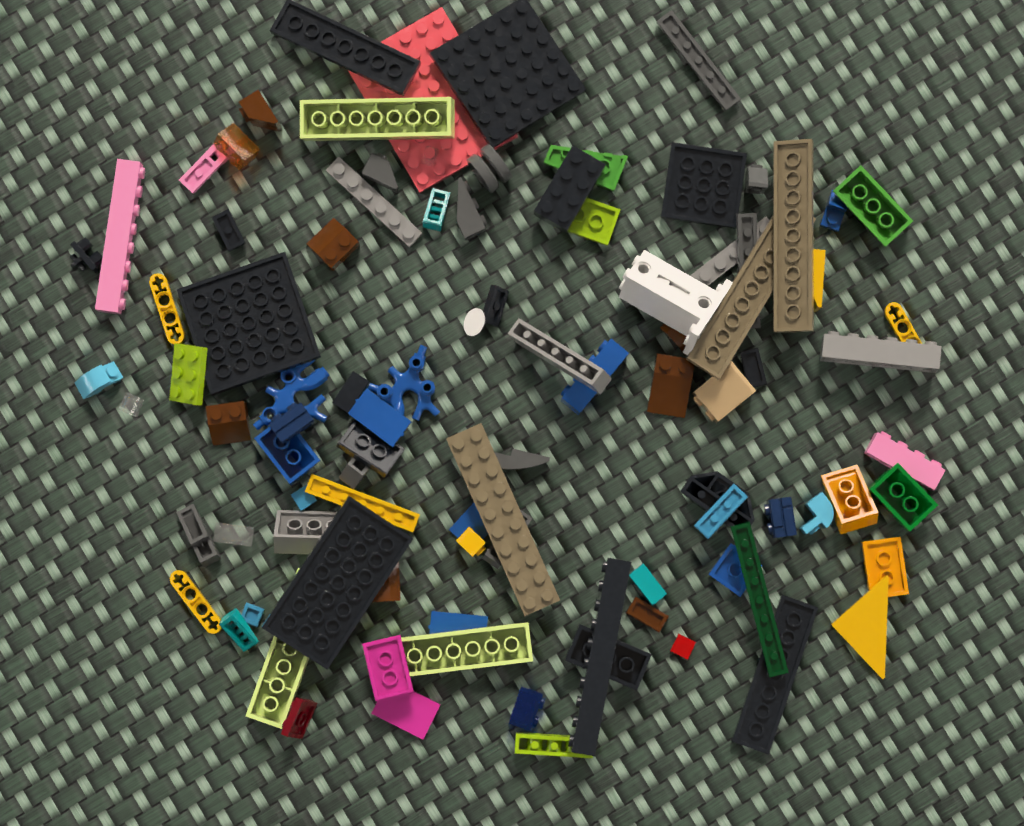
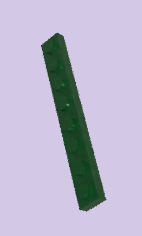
(759, 599)

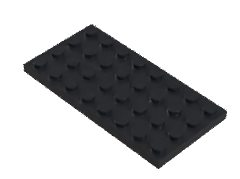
(337, 582)

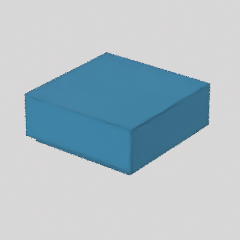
(303, 499)
(252, 614)

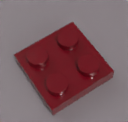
(298, 718)

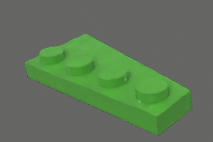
(612, 170)

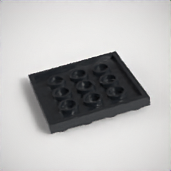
(703, 185)

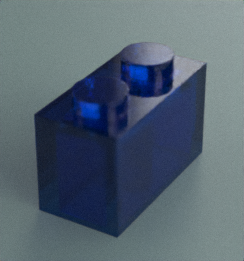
(526, 708)

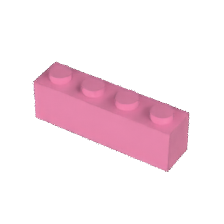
(889, 453)

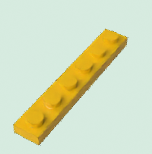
(338, 493)

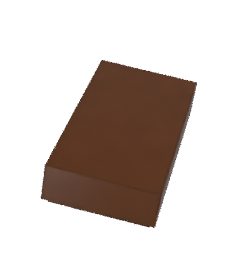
(647, 614)

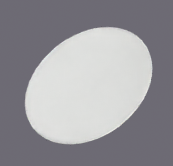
(474, 322)

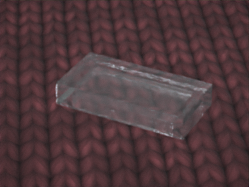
(233, 534)

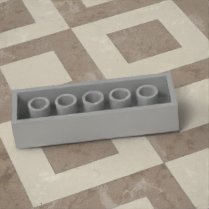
(880, 353)

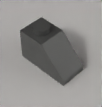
(379, 171)
(756, 180)
(354, 473)

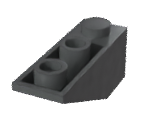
(468, 218)

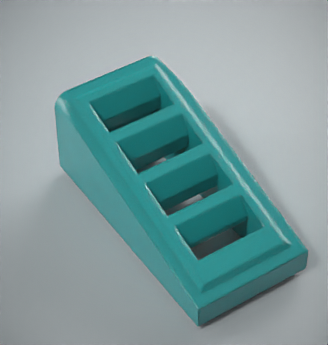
(436, 221)
(239, 621)

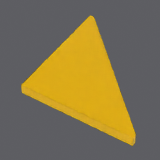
(866, 626)

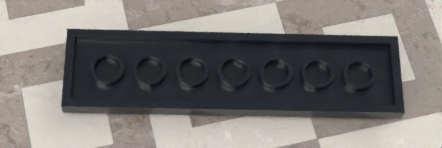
(345, 47)
(769, 694)

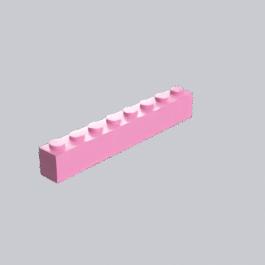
(119, 236)

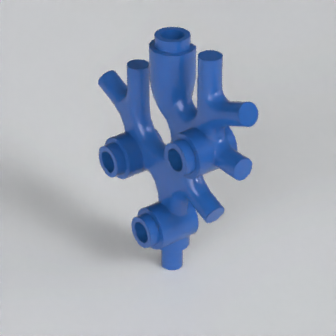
(409, 381)
(285, 396)

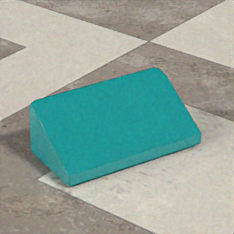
(647, 584)

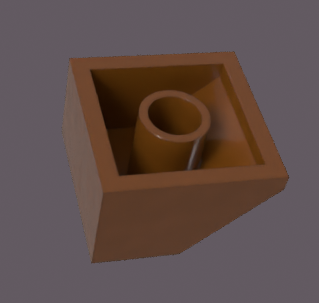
(258, 112)
(333, 244)
(228, 423)

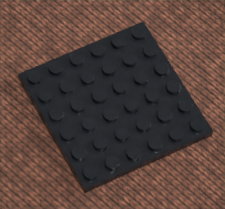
(507, 72)
(249, 323)

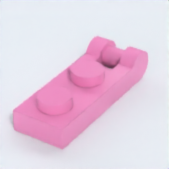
(203, 169)

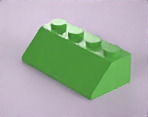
(872, 206)

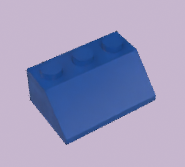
(291, 459)

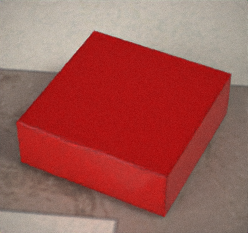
(683, 646)

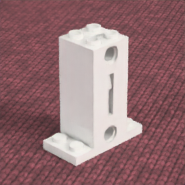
(671, 296)

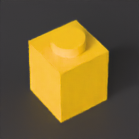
(471, 542)

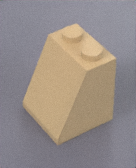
(723, 395)

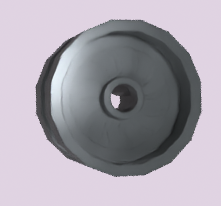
(489, 168)

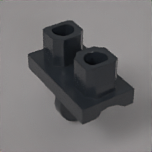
(81, 248)

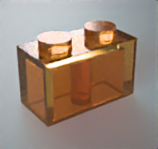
(236, 146)

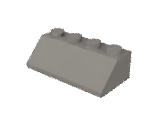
(299, 530)

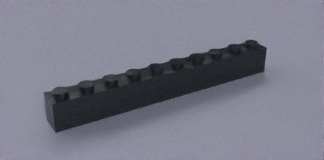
(601, 656)

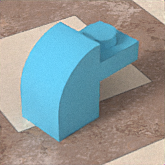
(97, 379)
(821, 510)

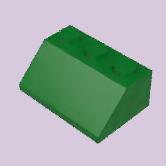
(902, 497)

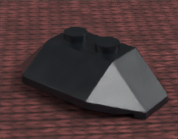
(708, 488)

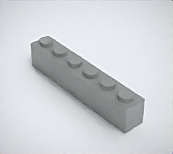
(559, 356)

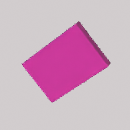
(387, 667)
(409, 712)

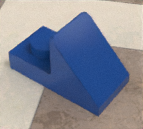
(833, 213)

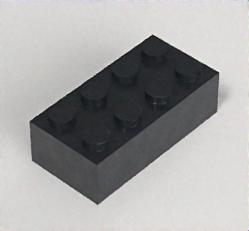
(569, 189)
(628, 661)

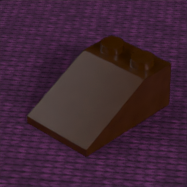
(670, 385)

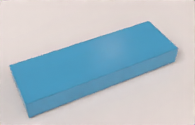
(720, 511)

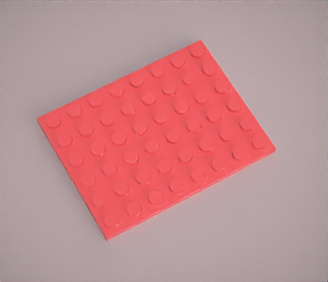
(418, 41)

